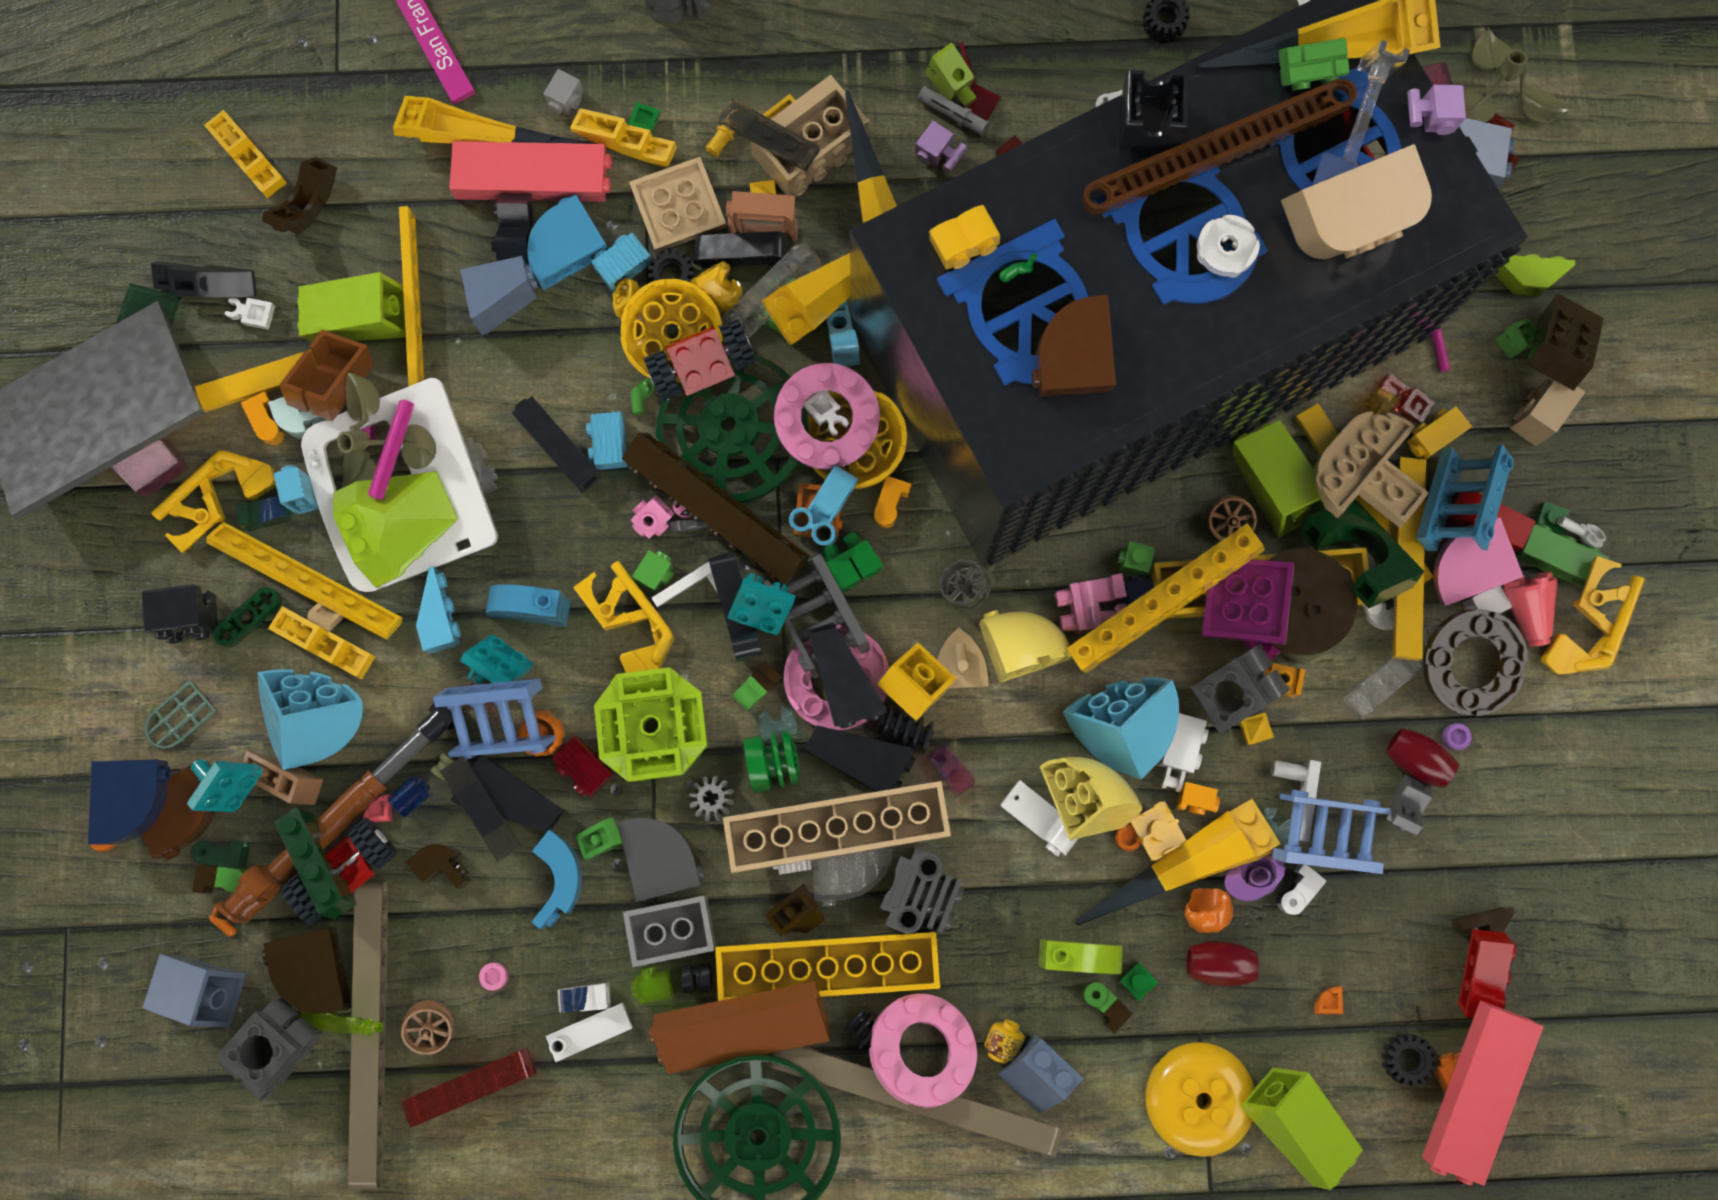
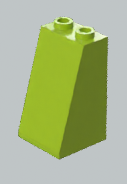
(353, 308)
(1278, 477)
(1303, 1126)

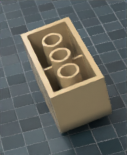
(1360, 206)

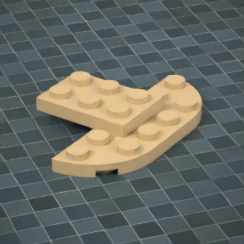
(1360, 466)

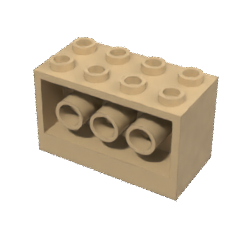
(821, 119)

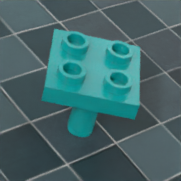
(761, 605)
(495, 661)
(222, 785)

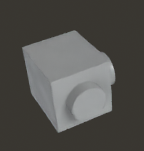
(563, 93)

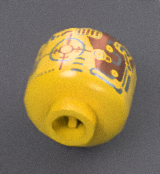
(1004, 1041)

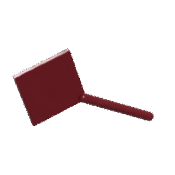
(986, 100)

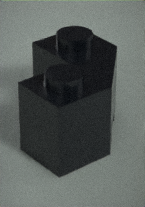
(514, 222)

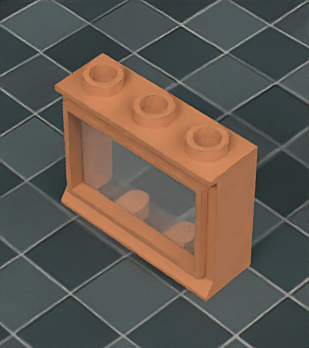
(762, 213)

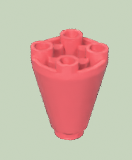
(1533, 606)

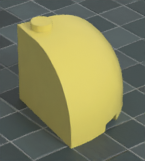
(1022, 643)
(1089, 796)

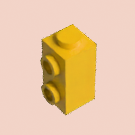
(1434, 437)

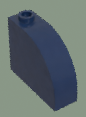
(125, 799)

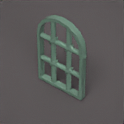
(181, 705)

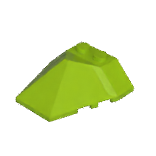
(392, 531)

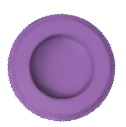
(1456, 737)

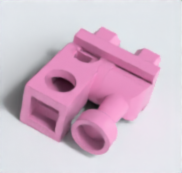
(1086, 601)

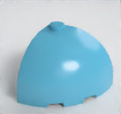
(307, 715)
(1127, 723)

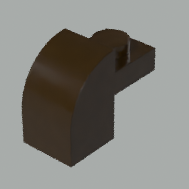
(439, 858)

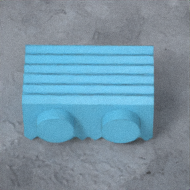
(621, 260)
(607, 440)
(295, 490)

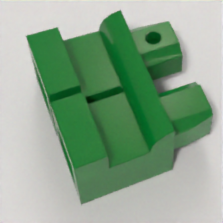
(861, 556)

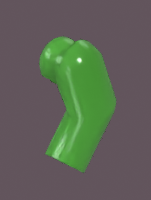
(639, 395)

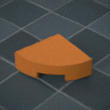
(1330, 1001)

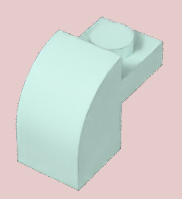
(291, 419)

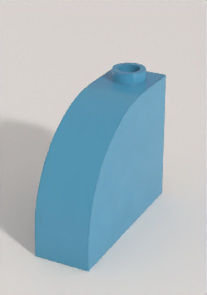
(562, 242)
(528, 604)

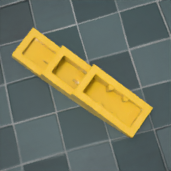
(623, 138)
(245, 154)
(321, 642)

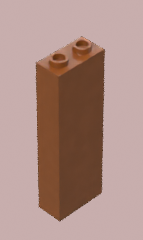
(739, 1027)

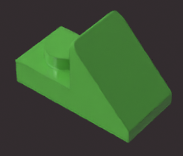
(1517, 338)
(599, 839)

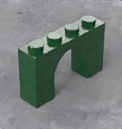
(1395, 568)

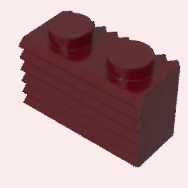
(582, 766)

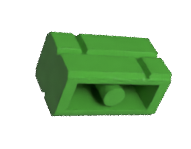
(1313, 62)

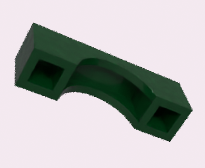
(302, 840)

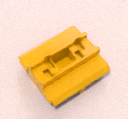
(1158, 831)

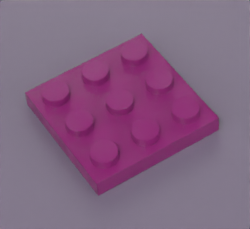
(1251, 603)

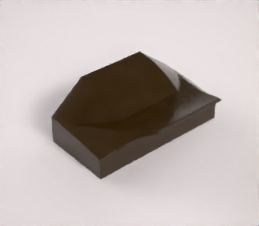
(795, 913)

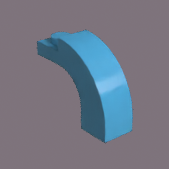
(567, 876)

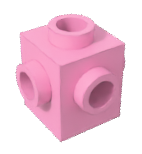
(658, 511)

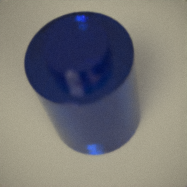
(409, 795)

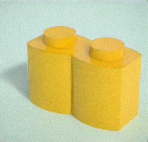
(965, 237)

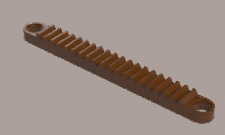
(1219, 146)

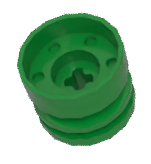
(771, 761)

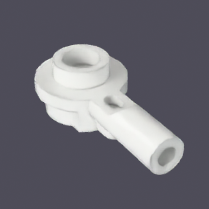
(1589, 534)

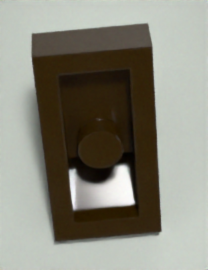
(1489, 920)

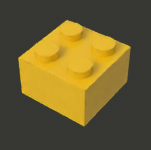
(916, 681)

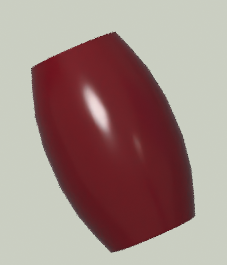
(1422, 758)
(1222, 964)

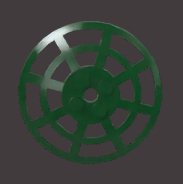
(740, 438)
(753, 1116)

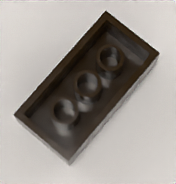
(1565, 342)

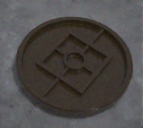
(1320, 603)

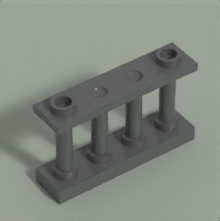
(829, 595)

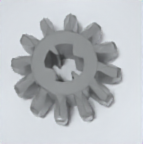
(706, 806)

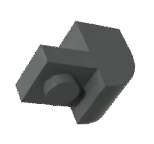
(1408, 804)

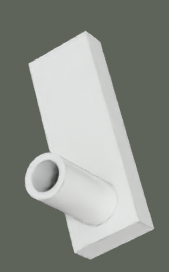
(683, 584)
(1309, 777)
(589, 1032)

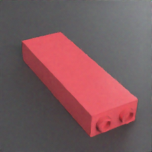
(536, 169)
(1481, 1094)

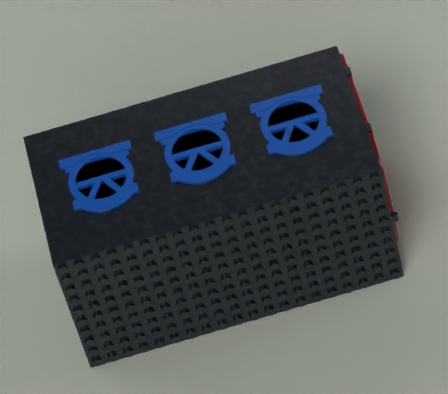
(1188, 350)

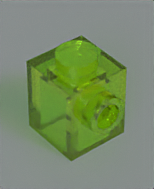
(652, 985)

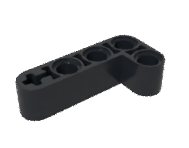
(742, 249)
(728, 581)

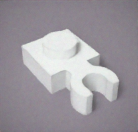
(253, 313)
(824, 409)

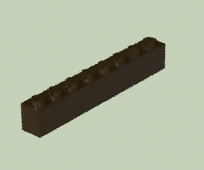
(715, 507)

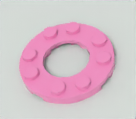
(826, 378)
(800, 689)
(890, 1068)

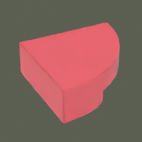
(379, 810)

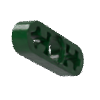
(237, 635)

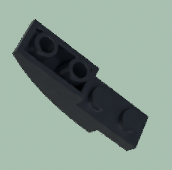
(203, 281)

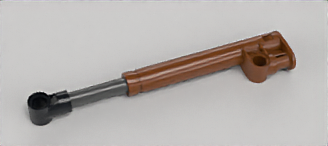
(263, 883)

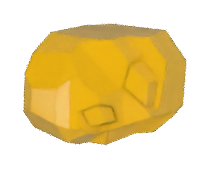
(623, 292)

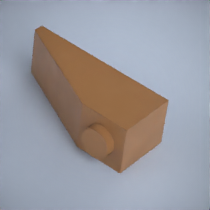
(290, 785)

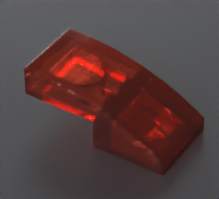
(1411, 403)

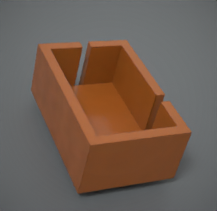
(325, 387)

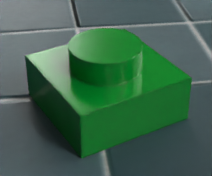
(644, 117)
(1549, 515)
(1138, 981)

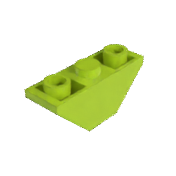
(1532, 274)

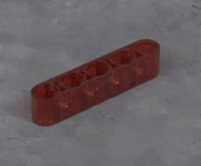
(468, 1087)

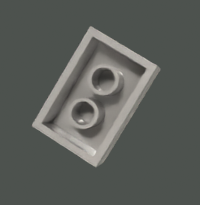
(669, 931)

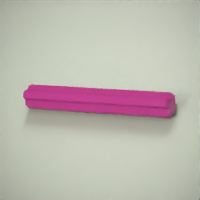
(391, 449)

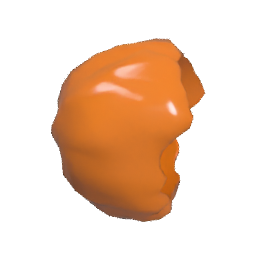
(547, 725)
(1209, 910)

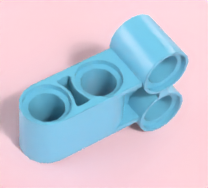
(843, 341)
(826, 504)

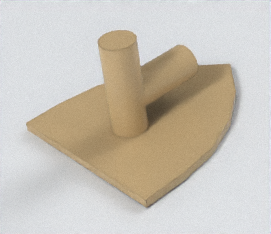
(964, 661)

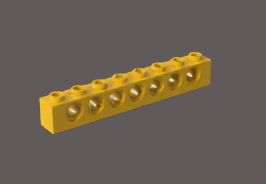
(1166, 598)

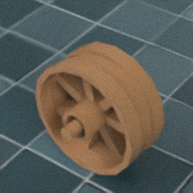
(1230, 517)
(427, 1027)

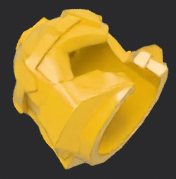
(715, 284)

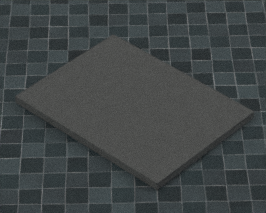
(92, 409)

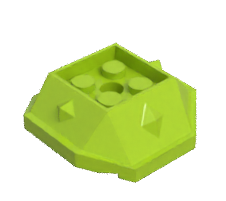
(626, 709)

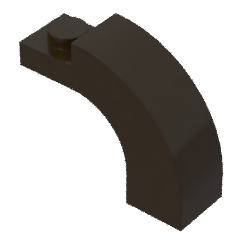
(306, 199)

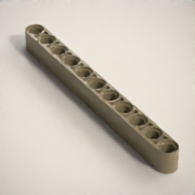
(368, 1053)
(960, 1112)

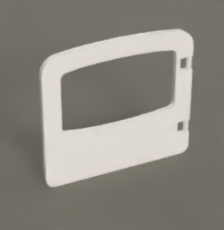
(451, 462)

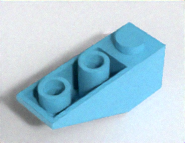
(435, 621)

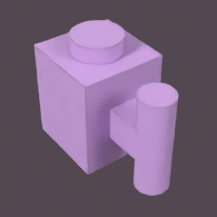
(1441, 108)
(937, 144)

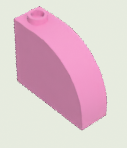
(1467, 570)

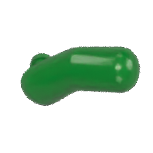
(1018, 268)

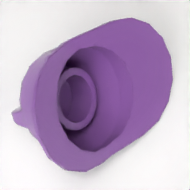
(1255, 878)

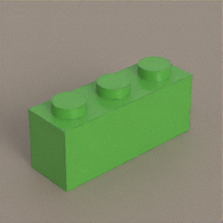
(1558, 554)

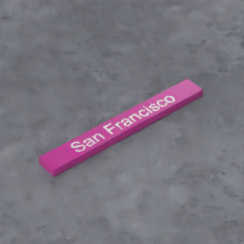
(436, 49)

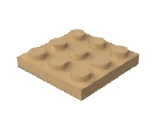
(678, 204)

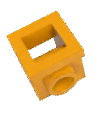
(1294, 678)
(1198, 799)

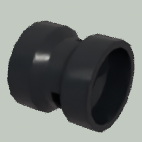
(703, 978)

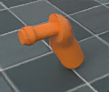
(227, 928)

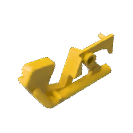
(255, 480)
(1564, 655)
(640, 659)

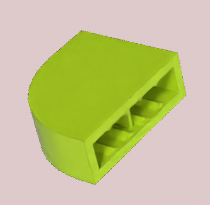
(1080, 957)

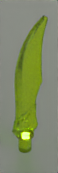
(336, 1024)

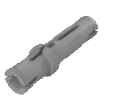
(961, 115)

